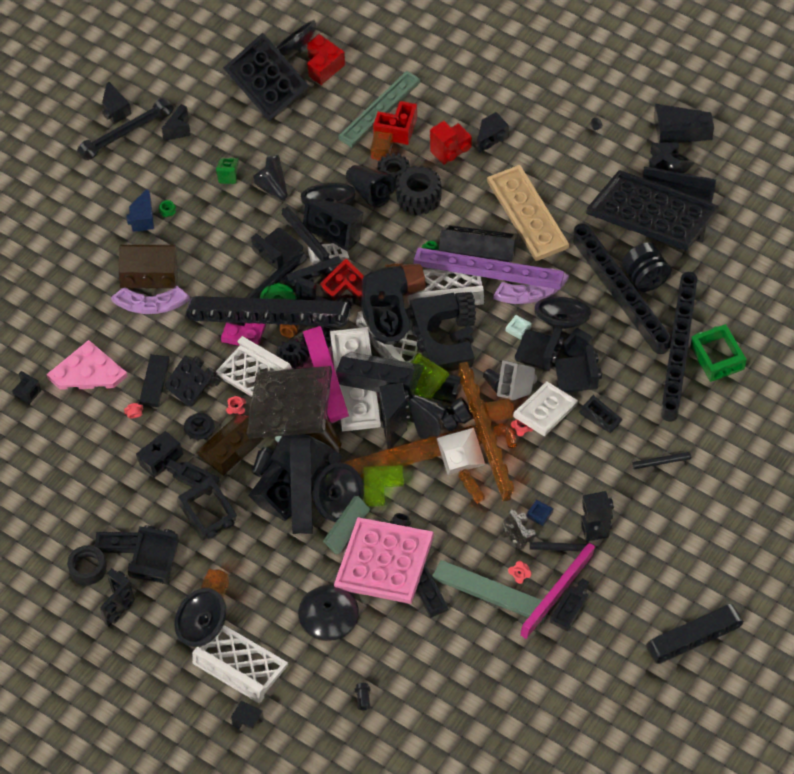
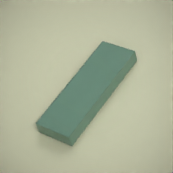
(343, 528)

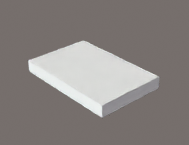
(545, 408)

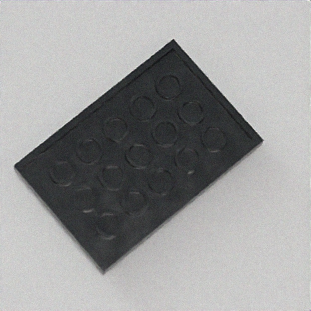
(652, 210)

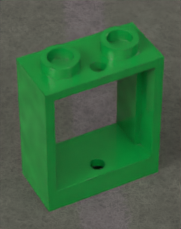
(722, 368)

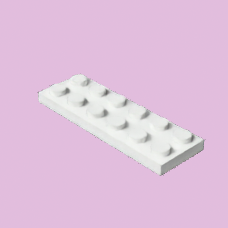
(360, 403)

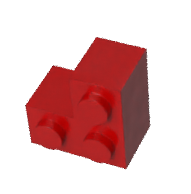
(325, 59)
(399, 124)
(448, 141)
(343, 277)

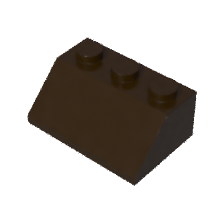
(148, 266)
(228, 445)

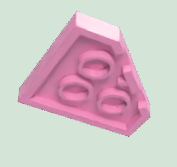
(87, 369)

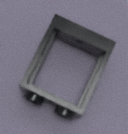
(196, 492)

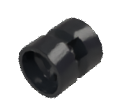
(456, 414)

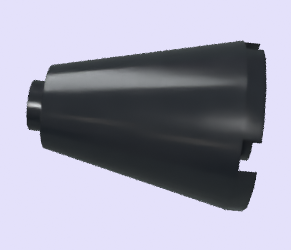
(371, 184)

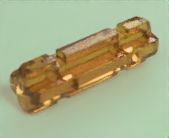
(471, 485)

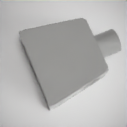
(515, 380)

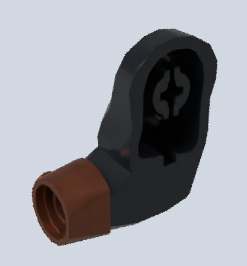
(384, 303)

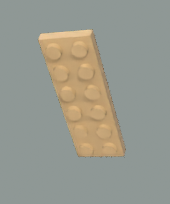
(528, 213)

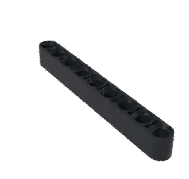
(621, 289)
(684, 305)
(268, 311)

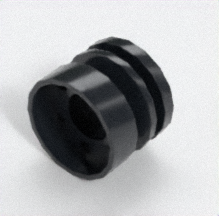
(646, 267)

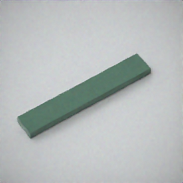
(385, 103)
(486, 589)

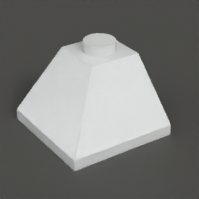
(460, 451)

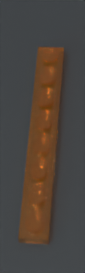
(487, 437)

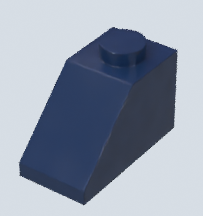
(141, 213)

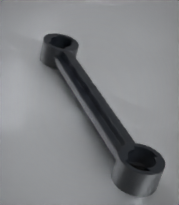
(161, 108)

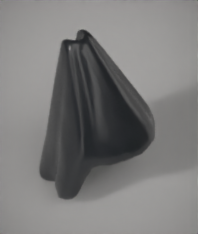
(272, 178)
(426, 415)

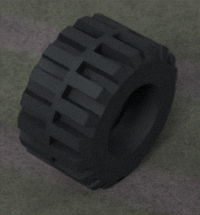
(418, 201)

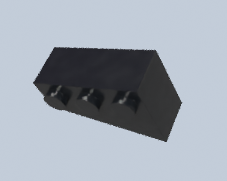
(682, 124)

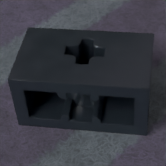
(158, 453)

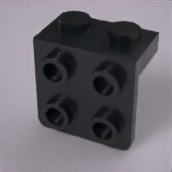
(276, 247)
(540, 349)
(579, 372)
(191, 379)
(120, 599)

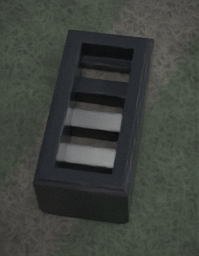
(594, 402)

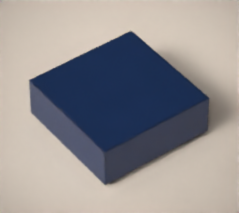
(539, 513)

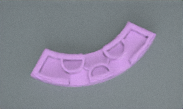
(524, 294)
(150, 305)

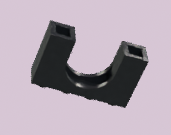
(433, 309)

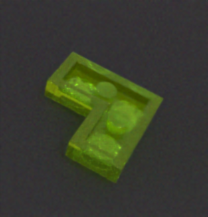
(431, 377)
(376, 479)

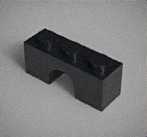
(597, 517)

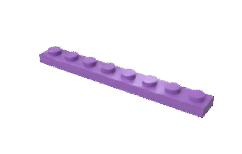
(489, 268)

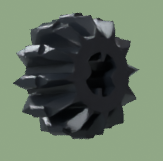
(293, 352)

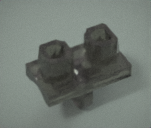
(514, 529)

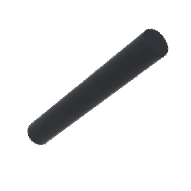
(661, 460)
(556, 546)

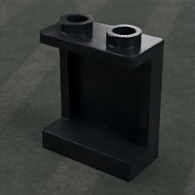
(153, 554)

